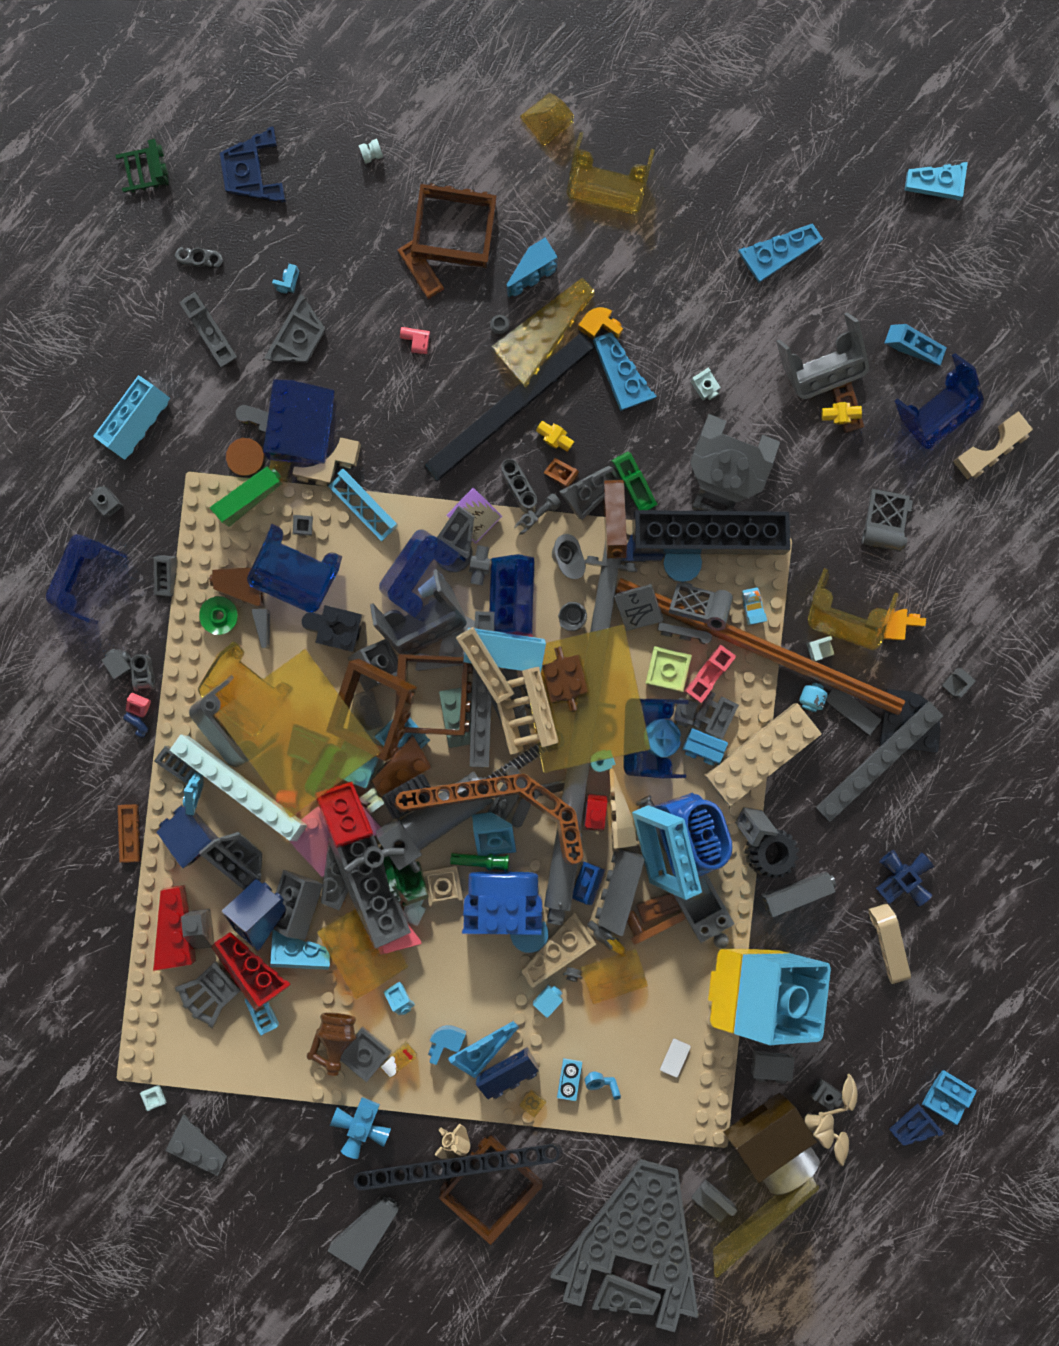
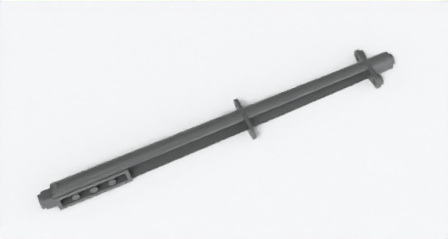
(562, 875)

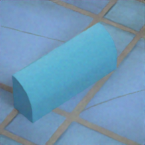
(512, 650)

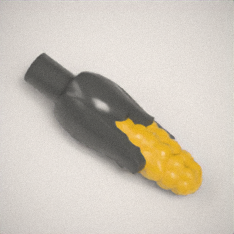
(606, 937)

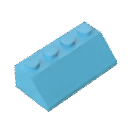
(132, 417)

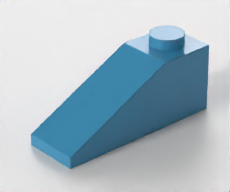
(914, 343)

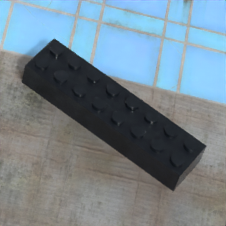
(710, 532)

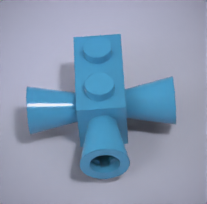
(360, 1127)

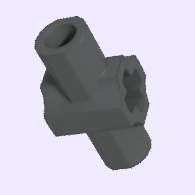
(479, 565)

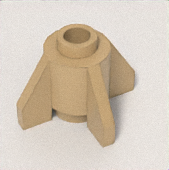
(455, 1143)

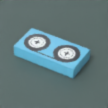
(569, 1079)

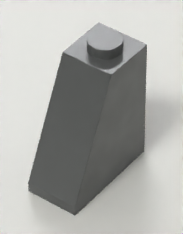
(198, 928)

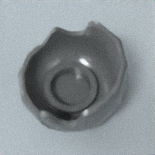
(572, 616)

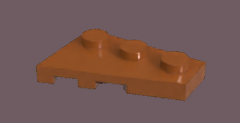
(405, 765)

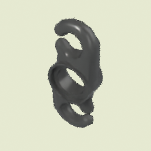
(189, 260)

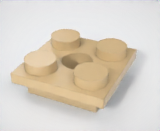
(447, 874)

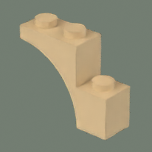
(345, 454)

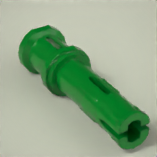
(489, 862)

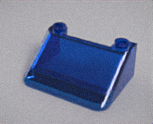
(292, 574)

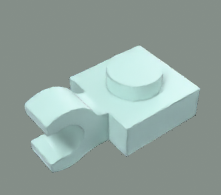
(414, 912)

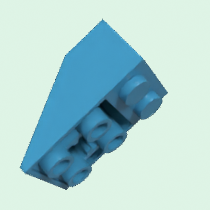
(536, 263)

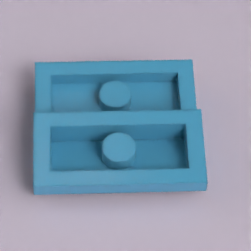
(949, 1097)

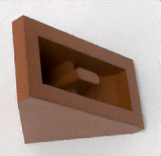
(561, 473)

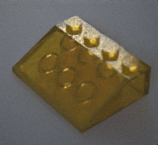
(356, 956)

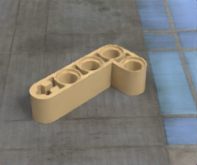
(891, 943)

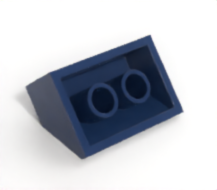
(507, 1074)

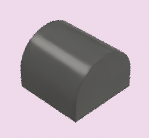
(302, 525)

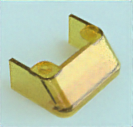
(606, 187)
(845, 626)

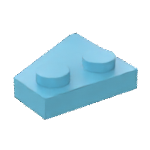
(192, 793)

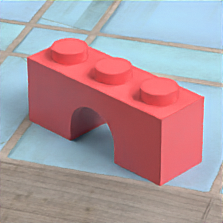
(709, 673)

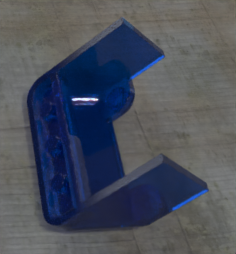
(947, 409)
(77, 550)
(644, 763)

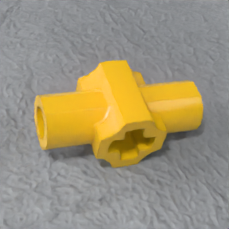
(841, 413)
(555, 436)

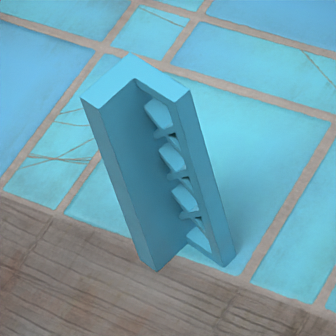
(358, 490)

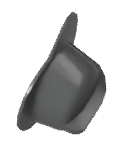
(569, 556)

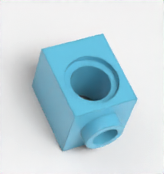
(548, 1000)

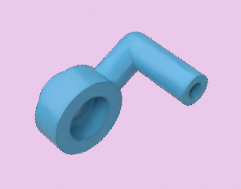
(596, 1081)

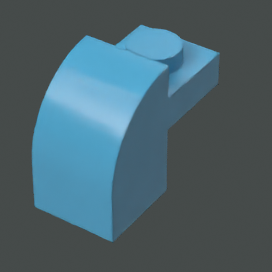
(448, 1037)

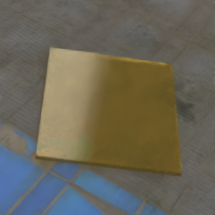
(607, 717)
(297, 733)
(760, 1225)

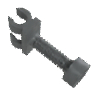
(528, 520)

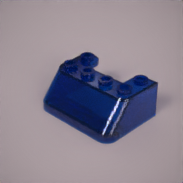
(411, 566)

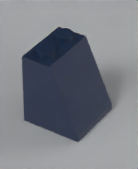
(185, 836)
(255, 913)

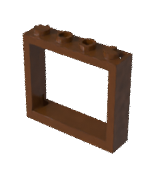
(449, 255)
(402, 673)
(402, 714)
(513, 1210)

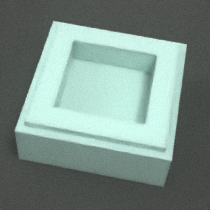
(153, 1097)

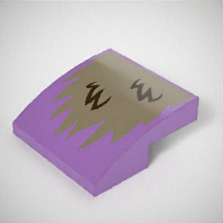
(484, 513)

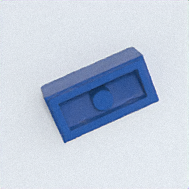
(588, 883)

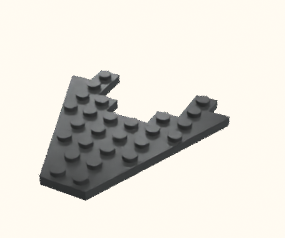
(641, 1224)

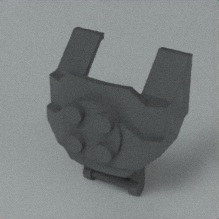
(729, 467)

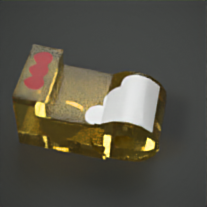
(398, 1060)

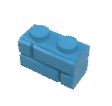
(705, 746)

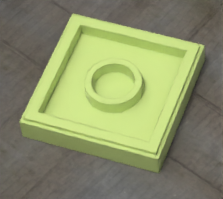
(668, 669)

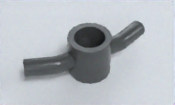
(383, 853)

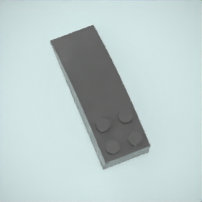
(371, 893)

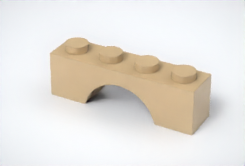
(1011, 431)

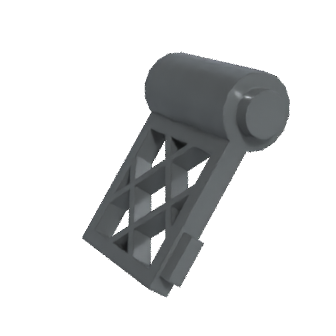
(886, 535)
(717, 606)

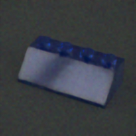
(512, 593)

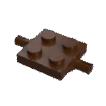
(565, 679)

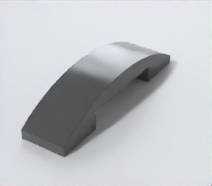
(208, 329)

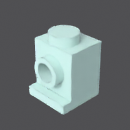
(698, 383)

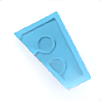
(940, 181)

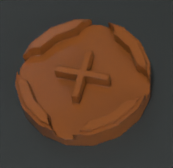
(245, 457)

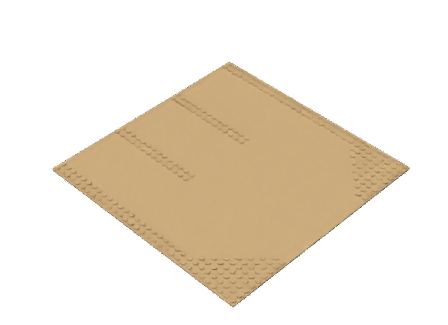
(450, 975)

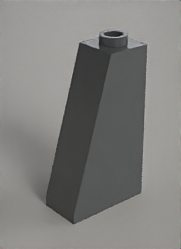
(798, 893)
(363, 1235)

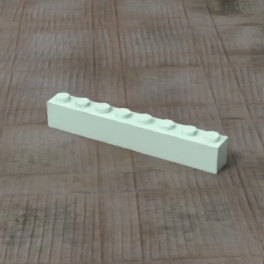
(238, 787)

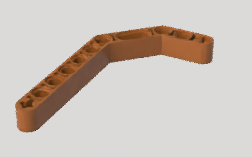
(493, 792)

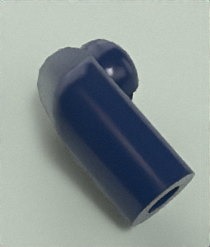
(141, 730)

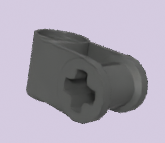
(142, 674)

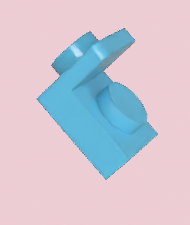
(290, 278)
(399, 999)

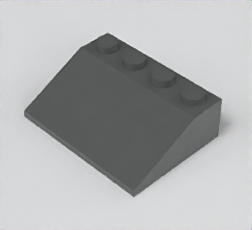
(620, 890)

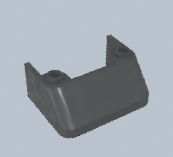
(829, 371)
(411, 635)
(204, 716)

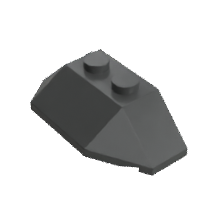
(235, 858)

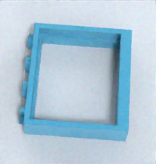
(680, 849)

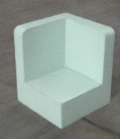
(820, 648)

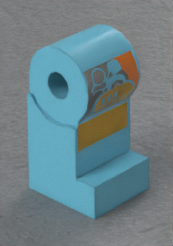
(753, 606)

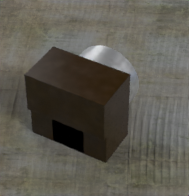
(775, 1145)

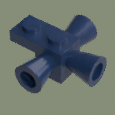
(904, 878)

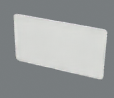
(675, 1057)

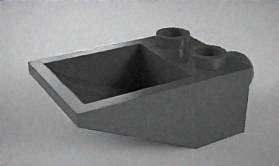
(704, 911)

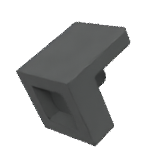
(958, 683)

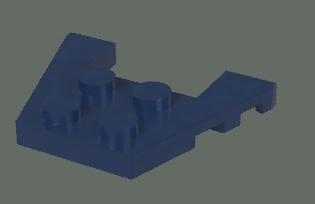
(243, 171)

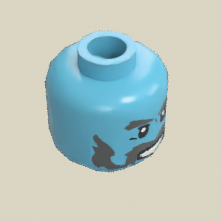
(813, 697)

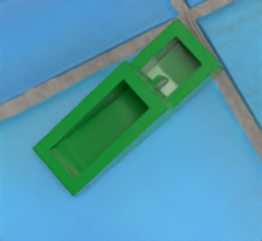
(634, 481)

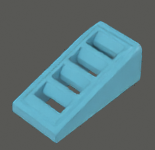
(259, 1023)

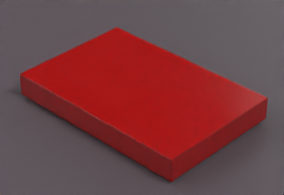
(344, 815)

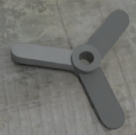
(524, 806)

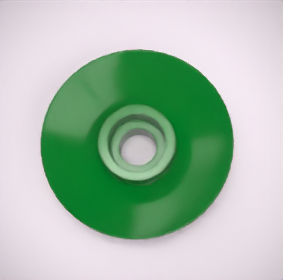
(209, 611)

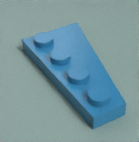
(624, 379)

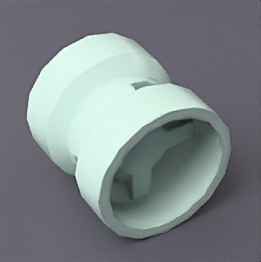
(371, 151)
(371, 800)

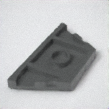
(298, 335)

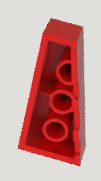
(171, 946)
(249, 972)

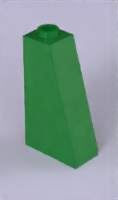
(246, 496)

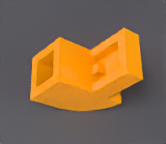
(598, 319)
(898, 624)

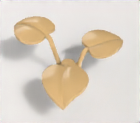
(824, 1125)

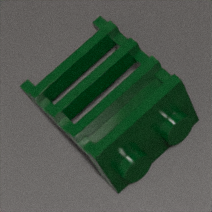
(156, 165)
(404, 883)

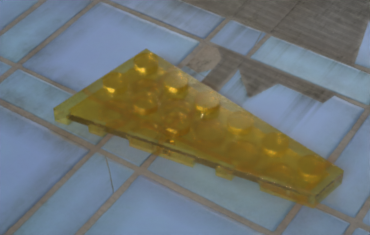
(539, 335)

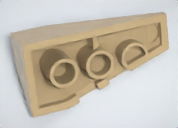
(622, 824)

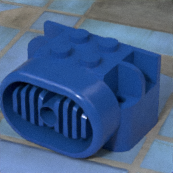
(704, 819)
(503, 904)

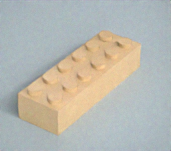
(762, 754)

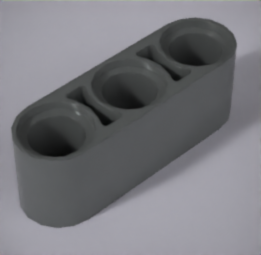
(518, 477)

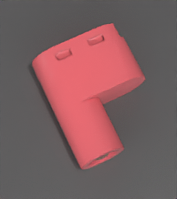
(419, 337)

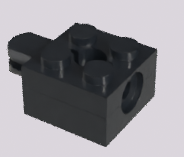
(335, 627)

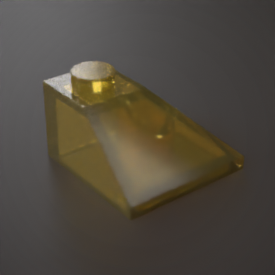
(548, 118)

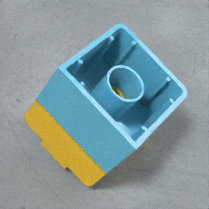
(769, 995)

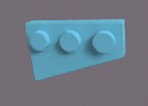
(297, 953)

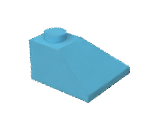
(492, 834)

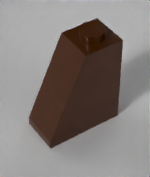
(234, 583)

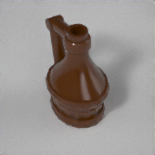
(336, 1035)

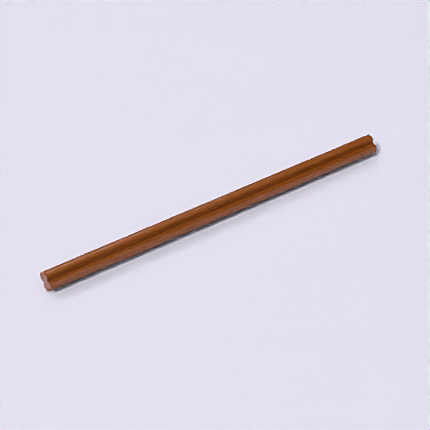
(783, 657)

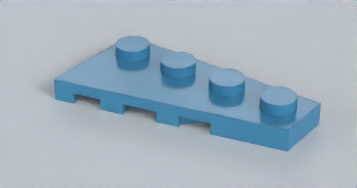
(772, 255)

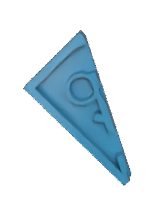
(478, 1055)

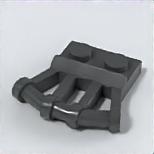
(217, 985)

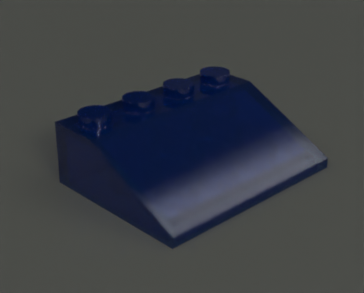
(298, 422)

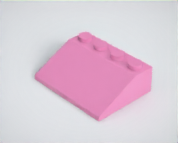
(314, 840)

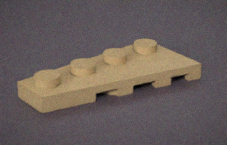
(562, 948)

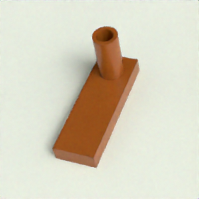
(641, 935)

